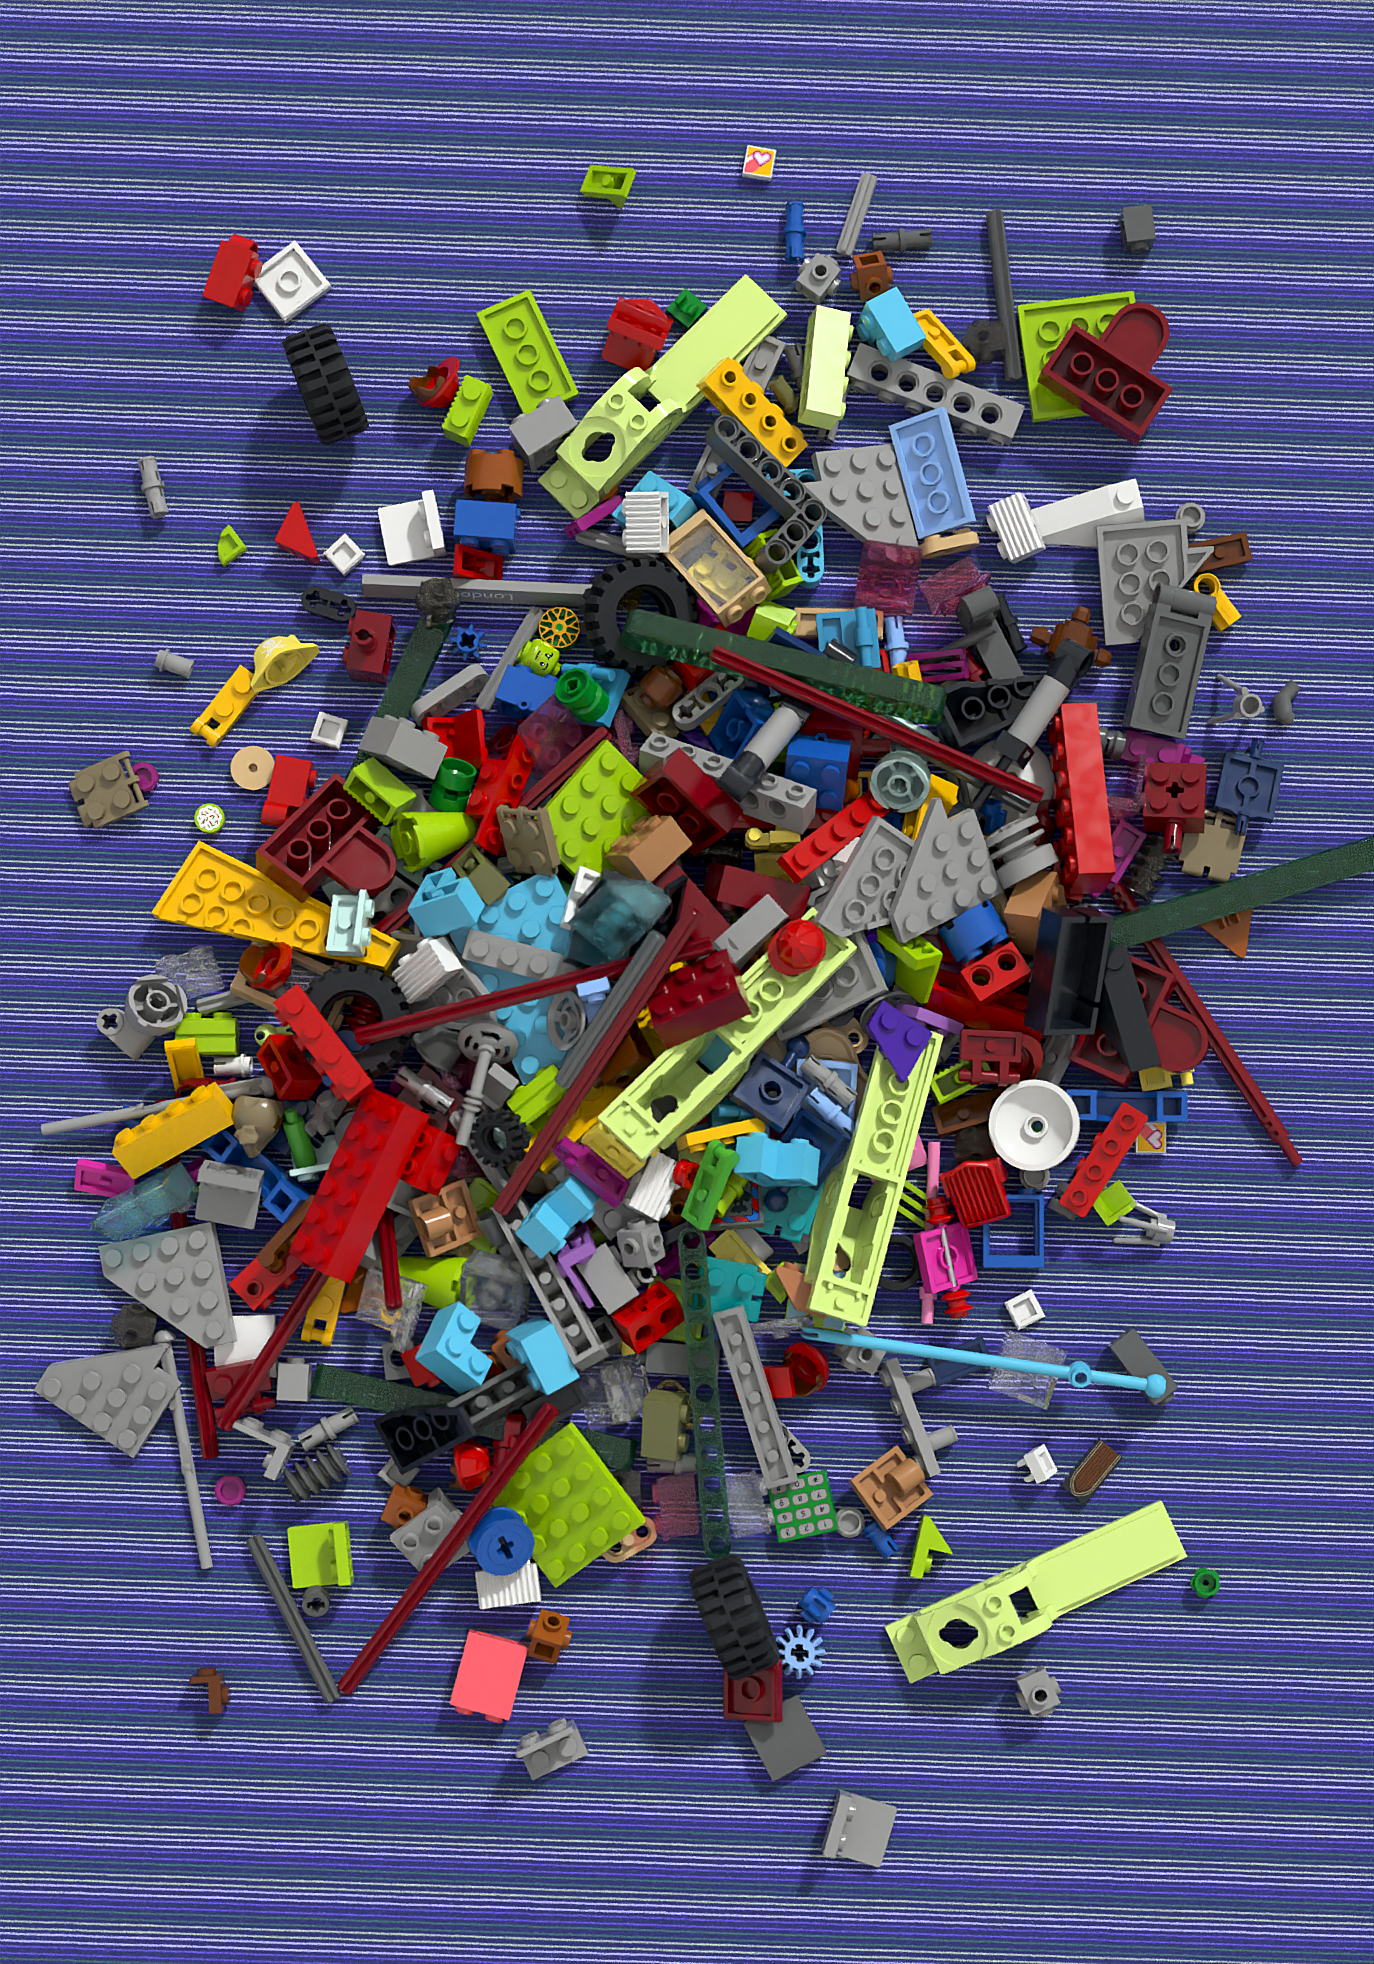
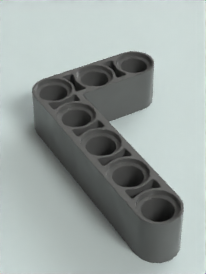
(770, 489)
(994, 651)

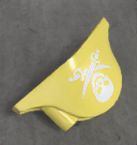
(280, 660)

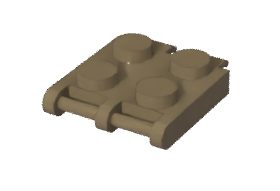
(650, 719)
(107, 791)
(529, 841)
(1215, 849)

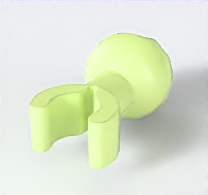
(266, 1029)

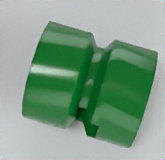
(582, 695)
(452, 785)

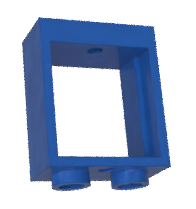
(705, 501)
(1017, 1261)

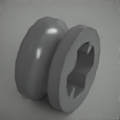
(316, 1610)

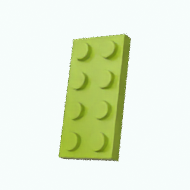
(527, 351)

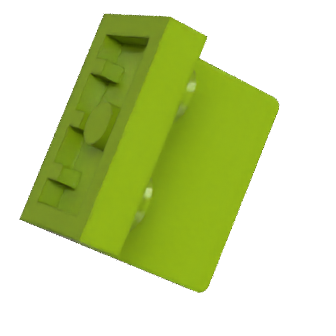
(916, 963)
(320, 1554)

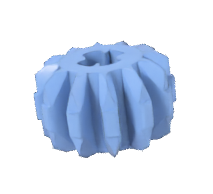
(807, 1644)

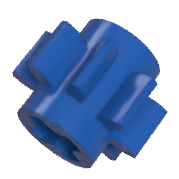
(464, 650)
(994, 814)
(817, 1605)

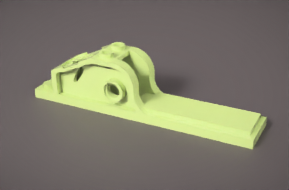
(726, 330)
(675, 1072)
(881, 1151)
(1056, 1584)

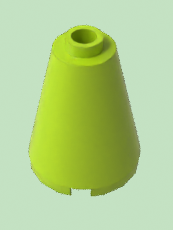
(429, 836)
(439, 1274)

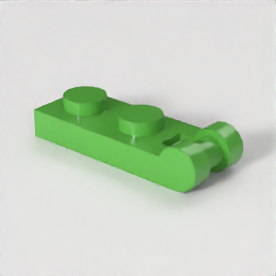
(709, 1184)

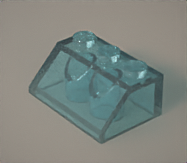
(620, 915)
(146, 1204)

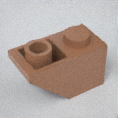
(795, 1287)

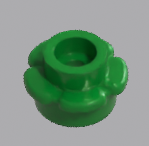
(1213, 1582)

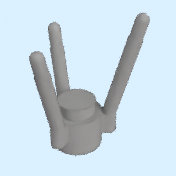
(1244, 704)
(1158, 1229)

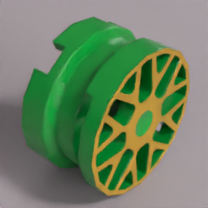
(560, 628)

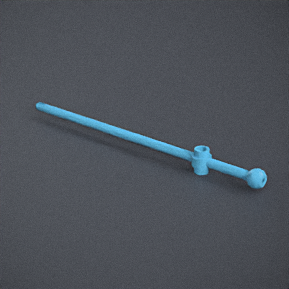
(1152, 1385)

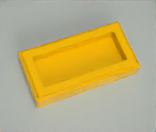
(183, 1060)

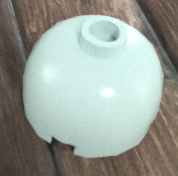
(900, 781)

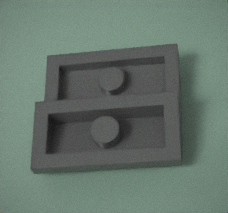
(786, 1744)

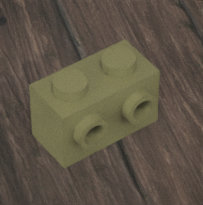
(482, 874)
(665, 1425)

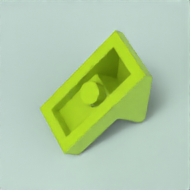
(608, 183)
(927, 1538)

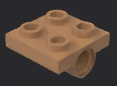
(446, 1218)
(891, 1487)

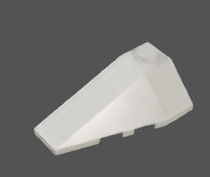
(1075, 518)

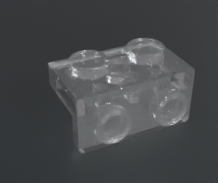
(193, 971)

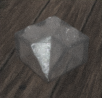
(494, 1290)
(1025, 1386)

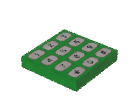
(804, 1507)

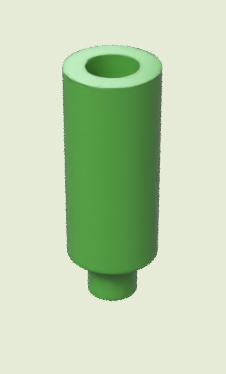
(298, 1139)

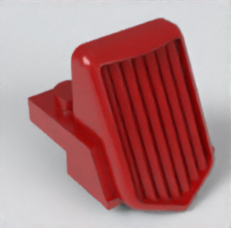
(636, 333)
(977, 1191)

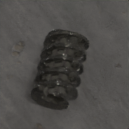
(719, 852)
(1148, 868)

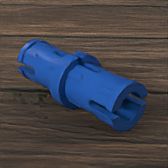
(794, 232)

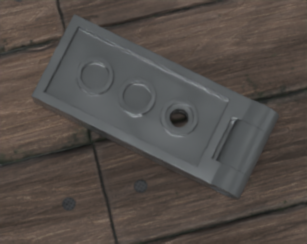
(1168, 678)

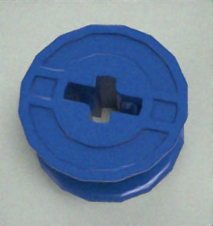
(516, 1538)

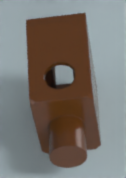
(628, 1060)

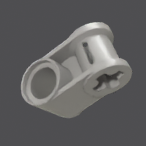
(124, 1035)

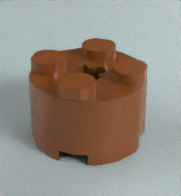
(494, 476)

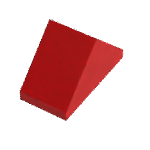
(296, 537)
(476, 564)

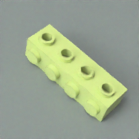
(825, 368)

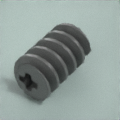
(316, 1473)

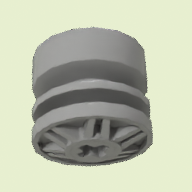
(1019, 851)

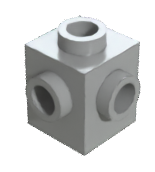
(818, 278)
(640, 1243)
(859, 1357)
(1033, 1681)

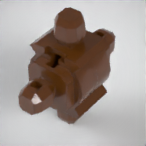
(1075, 630)

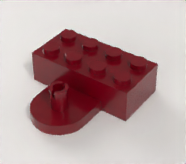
(1112, 373)
(326, 840)
(1177, 1034)

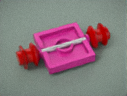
(946, 1257)

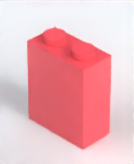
(489, 1675)

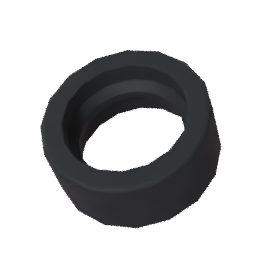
(913, 1276)

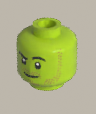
(539, 657)

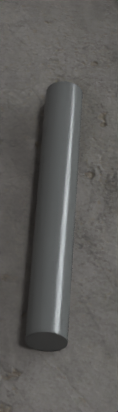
(966, 641)

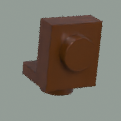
(218, 1693)

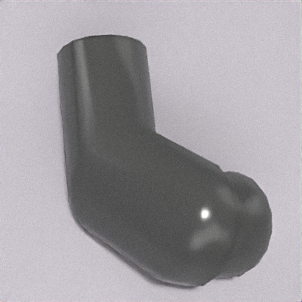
(1282, 703)

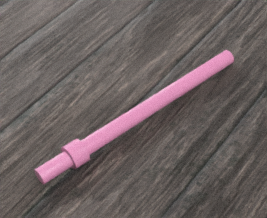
(931, 1191)

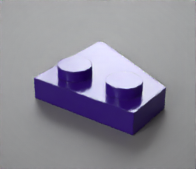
(898, 1038)

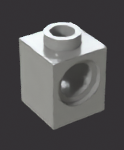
(294, 1380)

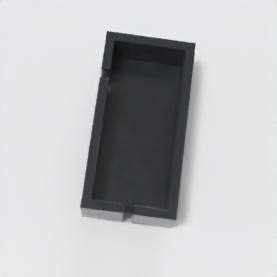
(1068, 962)

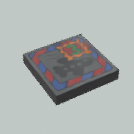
(743, 1212)

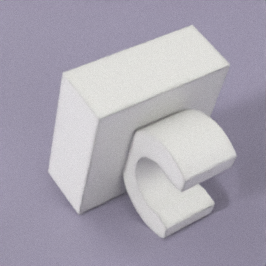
(1039, 1463)

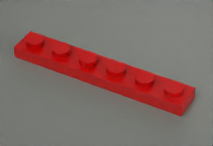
(831, 837)

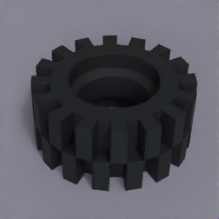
(514, 1138)

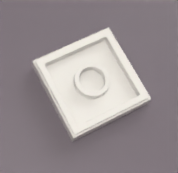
(291, 282)

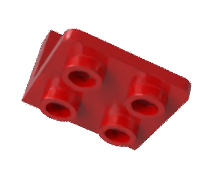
(462, 735)
(431, 1160)

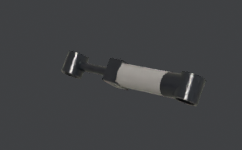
(773, 736)
(1015, 745)

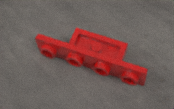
(498, 784)
(1106, 1155)

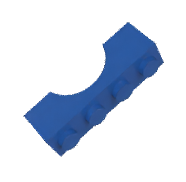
(1157, 1105)
(279, 1191)

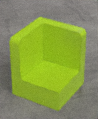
(1114, 1202)

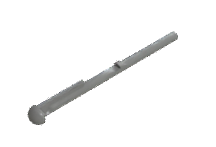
(233, 1090)
(185, 1452)

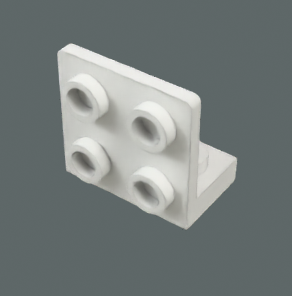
(412, 530)

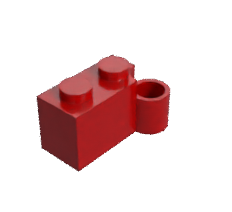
(234, 273)
(288, 789)

